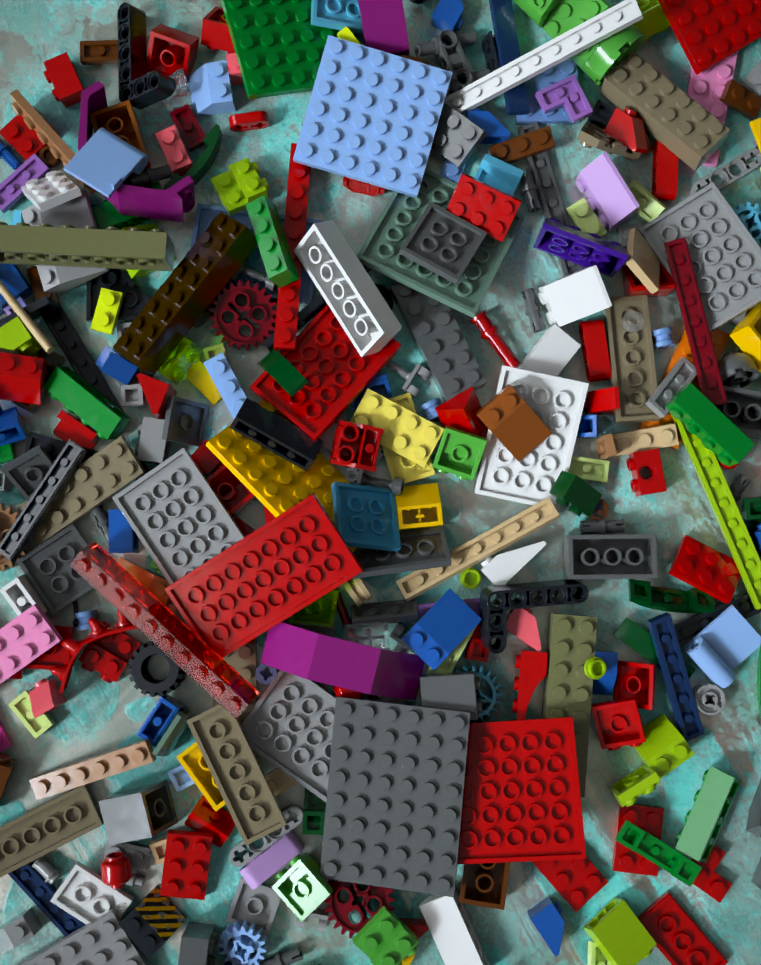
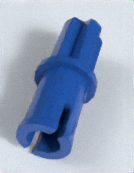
(8, 156)

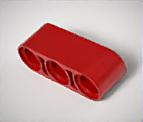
(664, 173)
(595, 350)

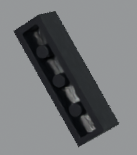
(276, 434)

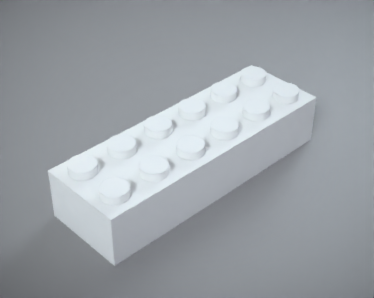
(347, 288)

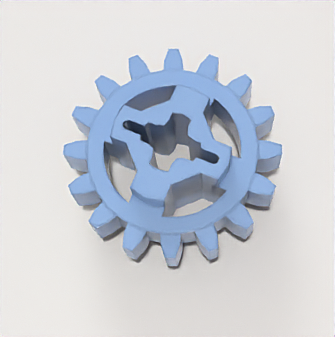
(243, 944)

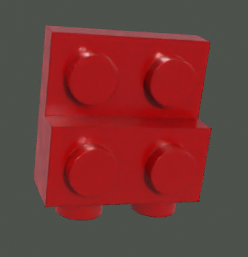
(109, 655)
(618, 723)

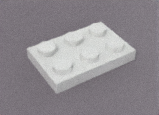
(50, 190)
(87, 896)

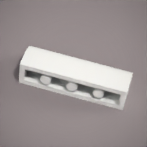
(550, 352)
(452, 931)

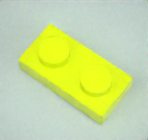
(107, 311)

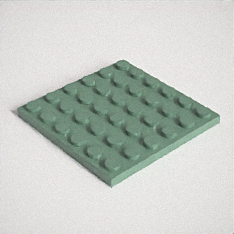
(396, 223)

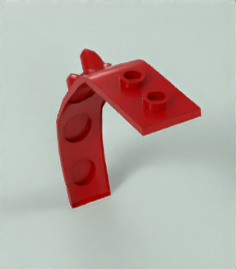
(74, 646)

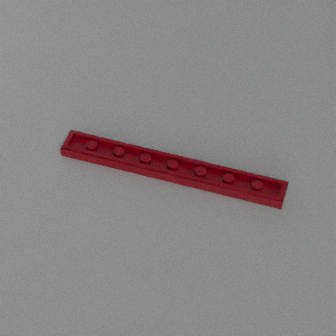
(695, 321)

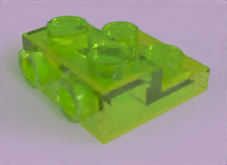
(180, 361)

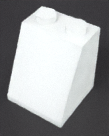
(574, 296)

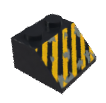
(152, 921)

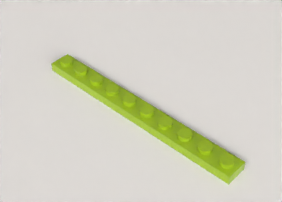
(726, 512)

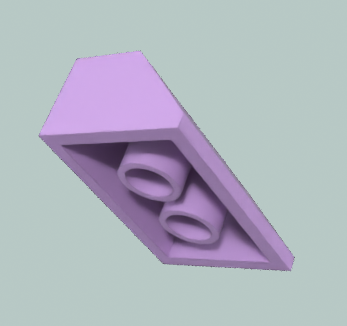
(607, 192)

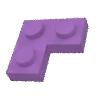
(566, 94)

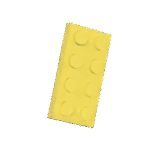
(403, 430)
(399, 465)

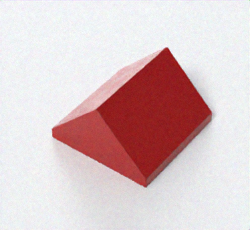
(634, 286)
(156, 394)
(461, 412)
(637, 681)

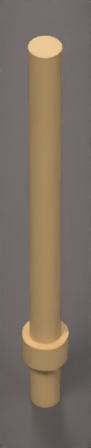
(26, 319)

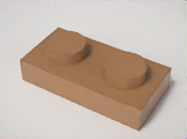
(606, 447)

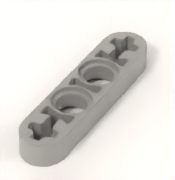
(726, 174)
(268, 839)

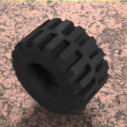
(142, 677)

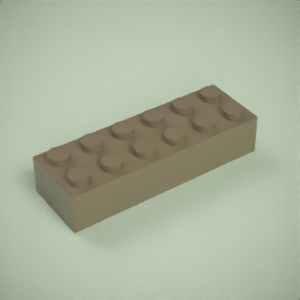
(665, 110)

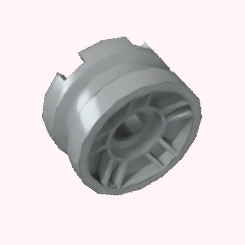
(717, 698)

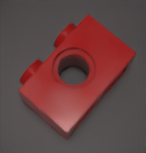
(652, 461)

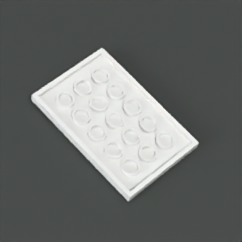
(560, 408)

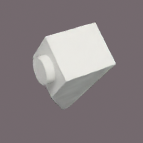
(504, 566)

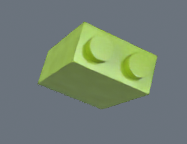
(620, 934)

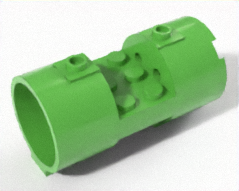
(563, 15)

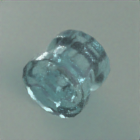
(609, 426)

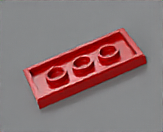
(678, 934)

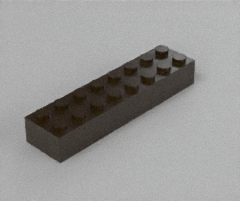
(186, 293)

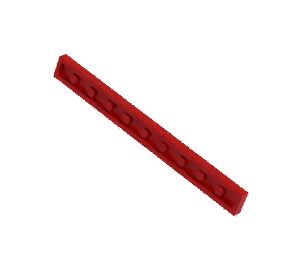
(295, 229)

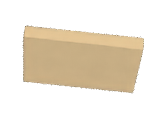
(643, 260)

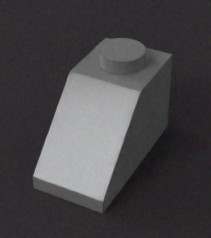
(19, 930)

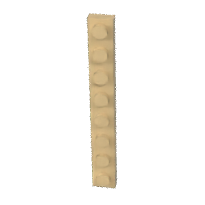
(480, 548)

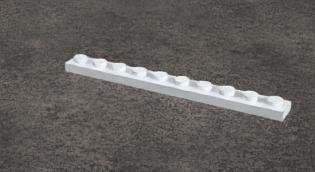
(545, 56)

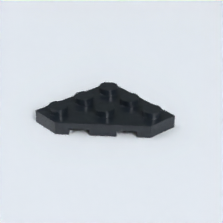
(116, 280)

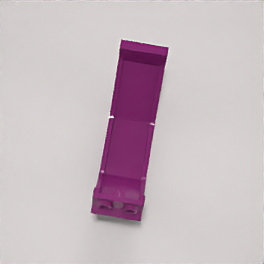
(384, 26)
(136, 200)
(342, 662)

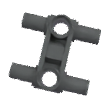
(452, 58)

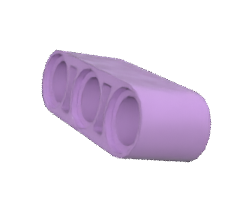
(271, 860)

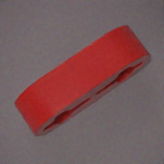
(248, 121)

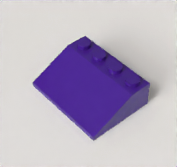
(580, 247)

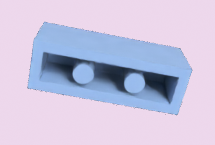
(226, 382)

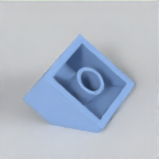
(211, 89)

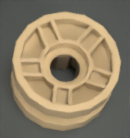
(357, 591)

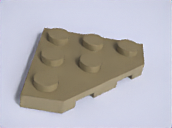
(594, 136)

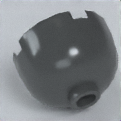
(738, 369)

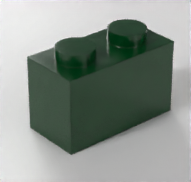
(575, 494)

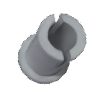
(46, 869)

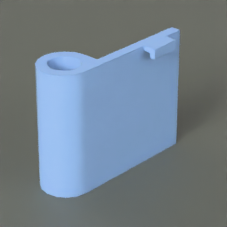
(106, 162)
(723, 646)

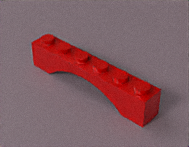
(532, 670)

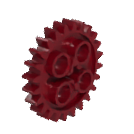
(231, 330)
(342, 910)

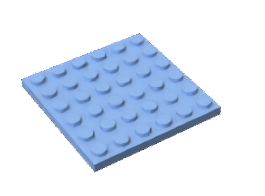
(372, 116)

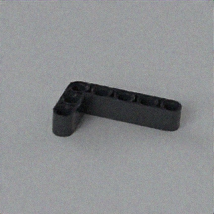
(133, 80)
(523, 600)

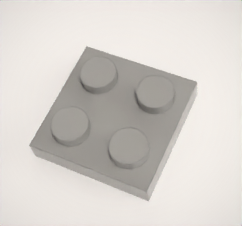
(254, 906)

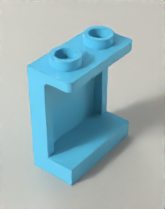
(499, 174)

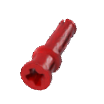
(489, 332)

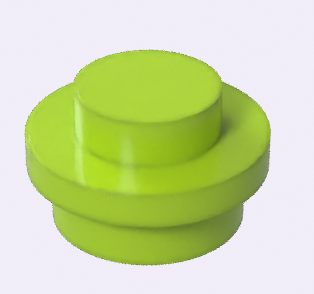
(470, 578)
(595, 668)

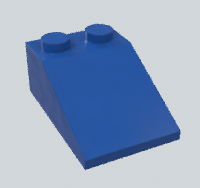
(442, 629)

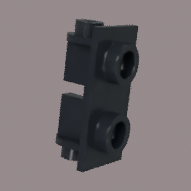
(489, 49)

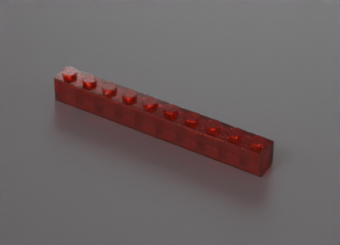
(164, 629)

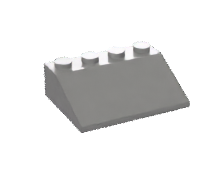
(75, 213)

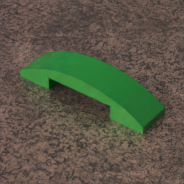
(658, 852)

